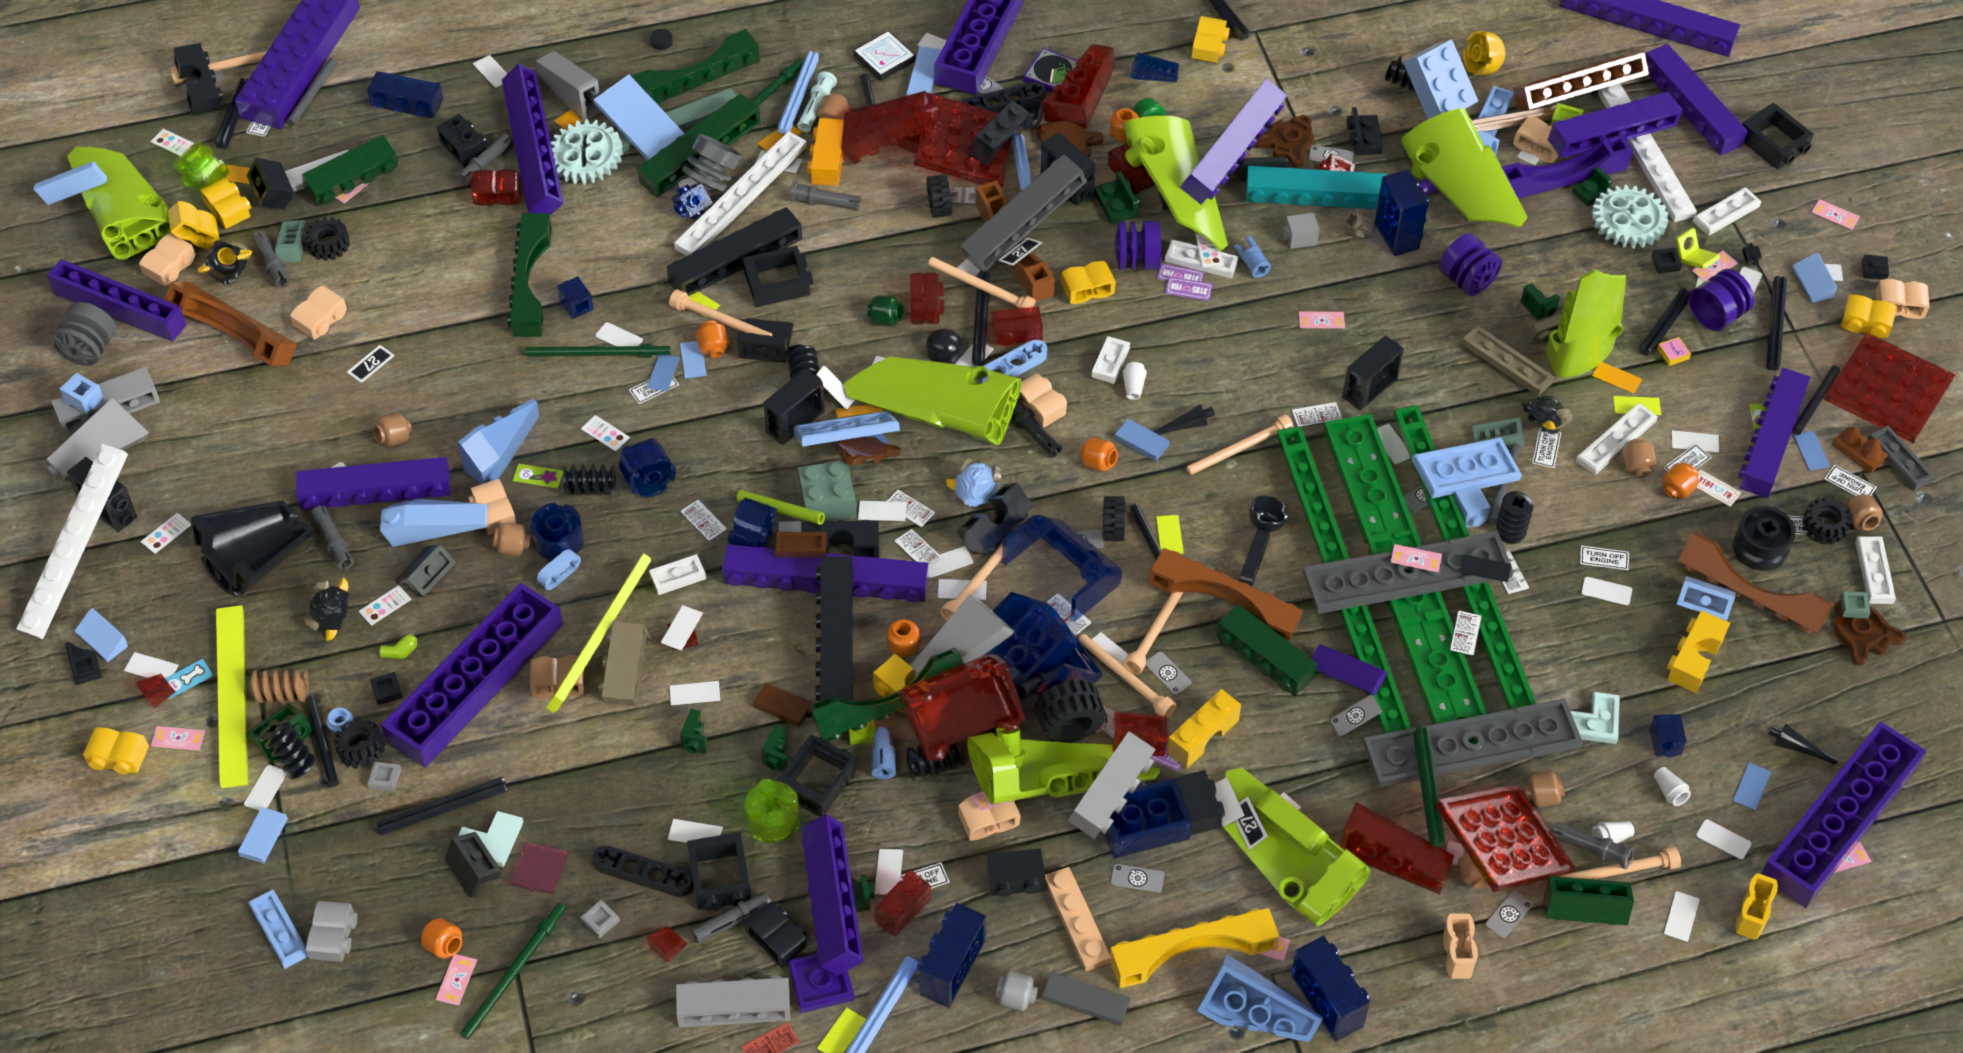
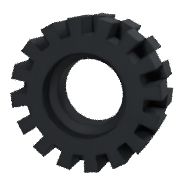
(939, 195)
(327, 248)
(1113, 518)
(1821, 530)
(363, 753)

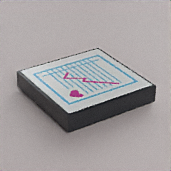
(884, 55)

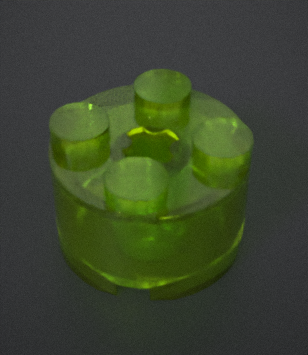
(200, 167)
(772, 811)

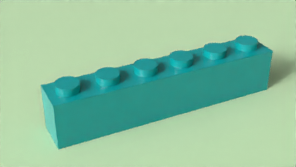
(1313, 187)

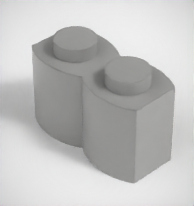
(330, 931)

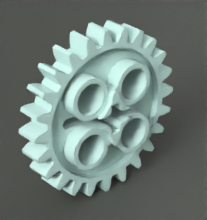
(601, 154)
(1629, 216)

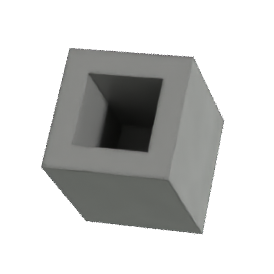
(1301, 230)

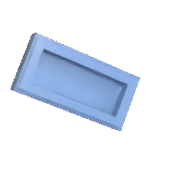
(262, 835)

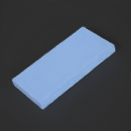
(638, 117)
(846, 428)
(1466, 465)

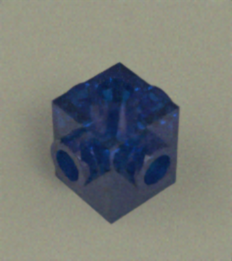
(691, 200)

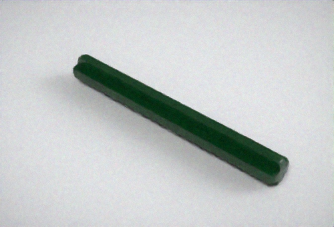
(1428, 786)

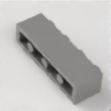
(131, 391)
(1111, 785)
(733, 1002)

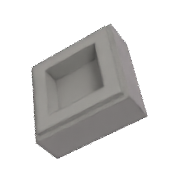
(384, 776)
(600, 919)

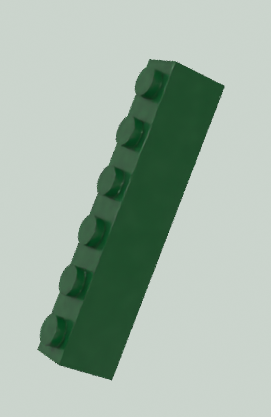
(725, 125)

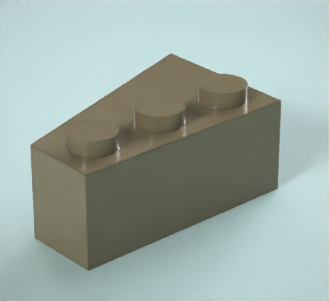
(624, 663)

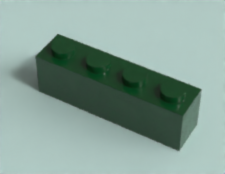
(350, 170)
(1266, 650)

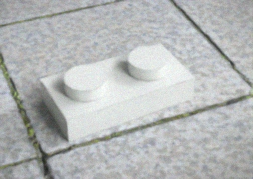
(1110, 359)
(677, 574)

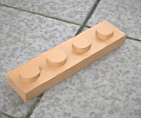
(1077, 919)

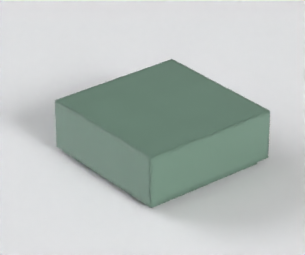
(1855, 604)

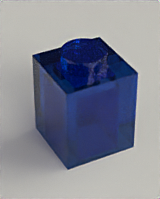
(575, 297)
(1668, 735)

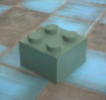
(828, 490)

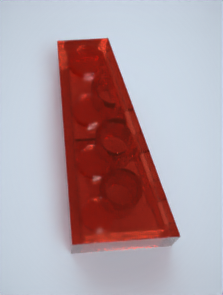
(1082, 89)
(886, 123)
(1395, 849)

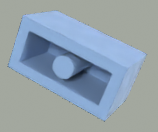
(1706, 597)

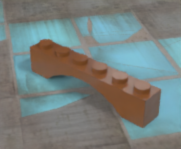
(1030, 270)
(258, 338)
(1707, 557)
(1179, 574)

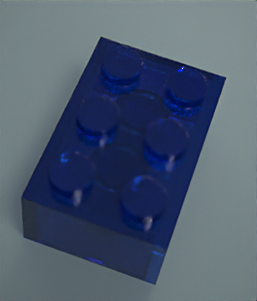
(1401, 212)
(1035, 645)
(1149, 820)
(951, 954)
(1330, 987)

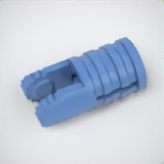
(1253, 258)
(883, 755)

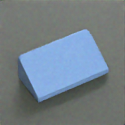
(1815, 278)
(101, 635)

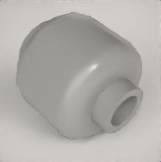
(1016, 991)

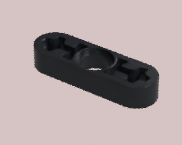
(1255, 556)

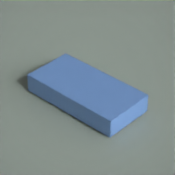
(1142, 440)

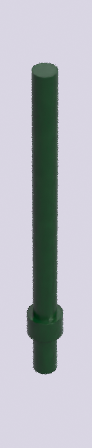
(785, 75)
(644, 351)
(544, 928)

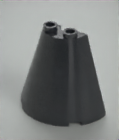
(247, 542)

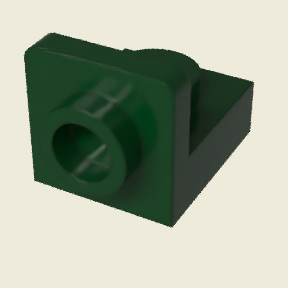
(1591, 188)
(1537, 304)
(692, 732)
(773, 749)
(863, 893)

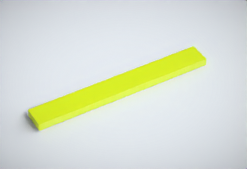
(598, 634)
(232, 697)

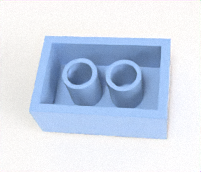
(1440, 79)

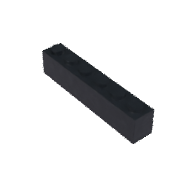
(727, 254)
(836, 628)

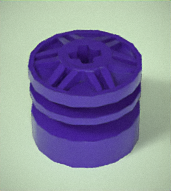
(1138, 245)
(1470, 264)
(1721, 299)

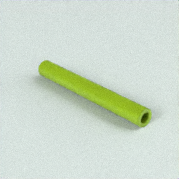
(785, 508)

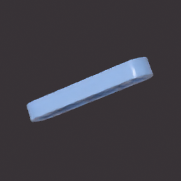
(1022, 353)

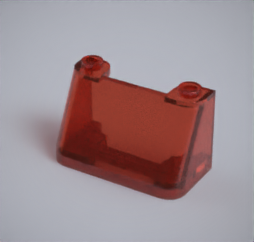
(961, 704)

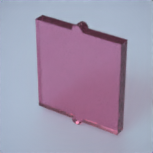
(539, 868)

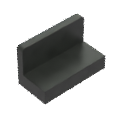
(1280, 162)
(426, 569)
(471, 862)

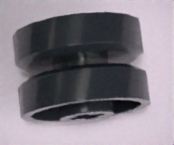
(1764, 538)

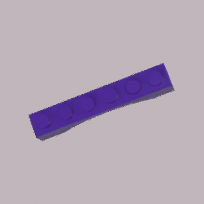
(1609, 155)

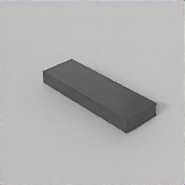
(1903, 459)
(1086, 998)

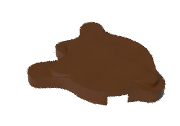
(1074, 133)
(1289, 139)
(860, 448)
(1866, 634)

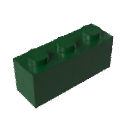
(1588, 900)

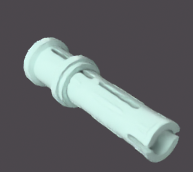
(818, 91)

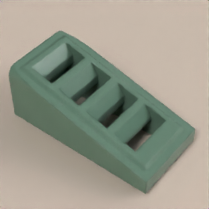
(290, 244)
(1506, 426)

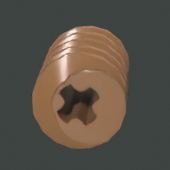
(279, 687)

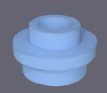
(336, 715)

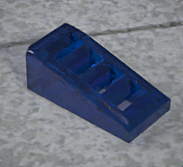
(1146, 68)

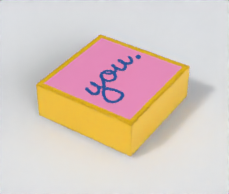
(1673, 351)

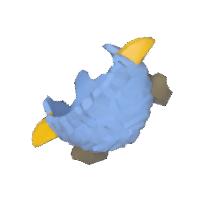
(975, 482)

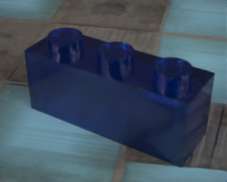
(405, 94)

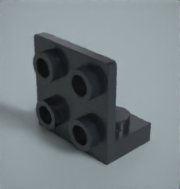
(765, 346)

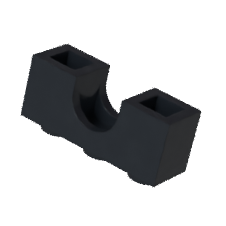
(193, 63)
(1002, 128)
(1010, 507)
(859, 535)

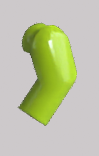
(401, 649)

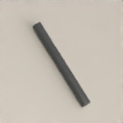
(311, 92)
(1502, 489)

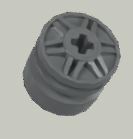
(711, 162)
(83, 334)

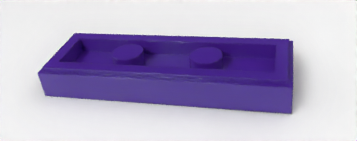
(1348, 670)

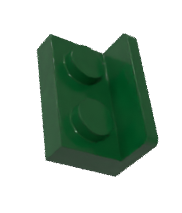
(1117, 199)
(288, 713)

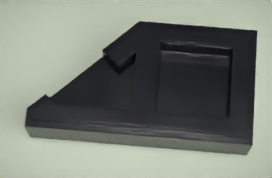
(83, 664)

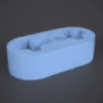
(558, 569)

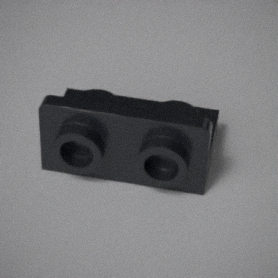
(1364, 133)

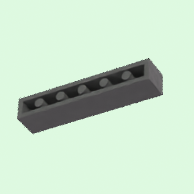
(1023, 213)

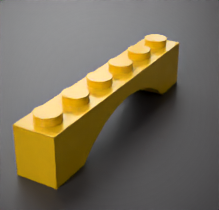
(1246, 933)

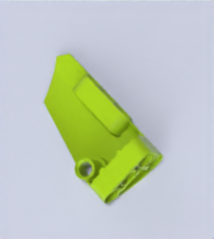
(1170, 155)
(1463, 168)
(123, 202)
(1587, 324)
(940, 395)
(1025, 769)
(1297, 853)

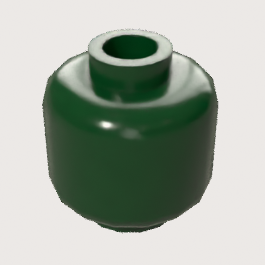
(885, 310)

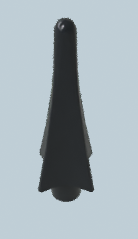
(1194, 418)
(1792, 740)

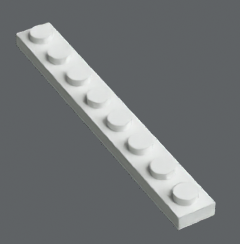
(1653, 163)
(741, 194)
(72, 541)

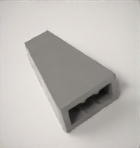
(570, 84)
(108, 426)
(970, 629)

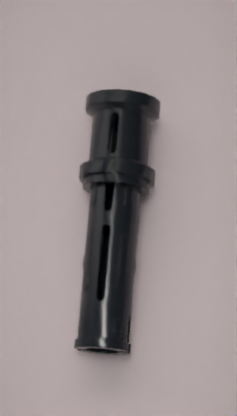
(1025, 419)

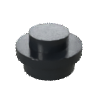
(1751, 254)

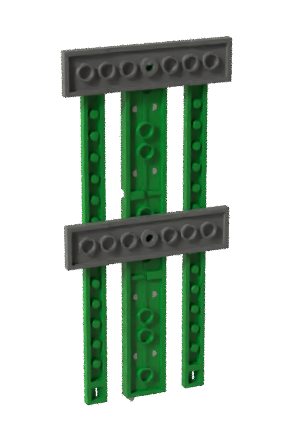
(1461, 730)

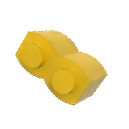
(1209, 39)
(226, 203)
(193, 225)
(1088, 282)
(1868, 316)
(115, 750)
(1756, 906)

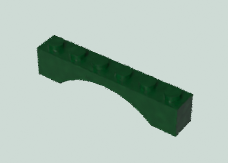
(734, 54)
(534, 239)
(838, 715)

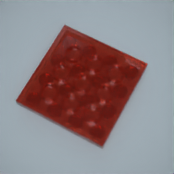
(947, 144)
(1890, 387)
(1504, 837)

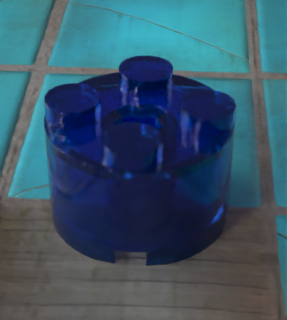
(646, 468)
(752, 524)
(556, 530)

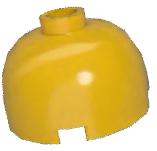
(1484, 53)

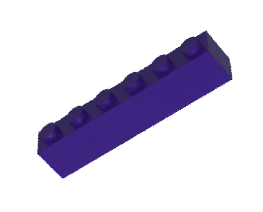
(1695, 99)
(1627, 119)
(117, 300)
(1774, 432)
(373, 483)
(831, 895)

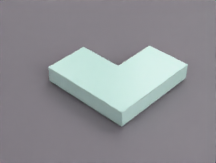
(1602, 722)
(500, 836)

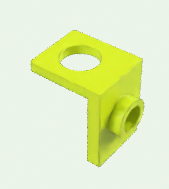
(1693, 255)

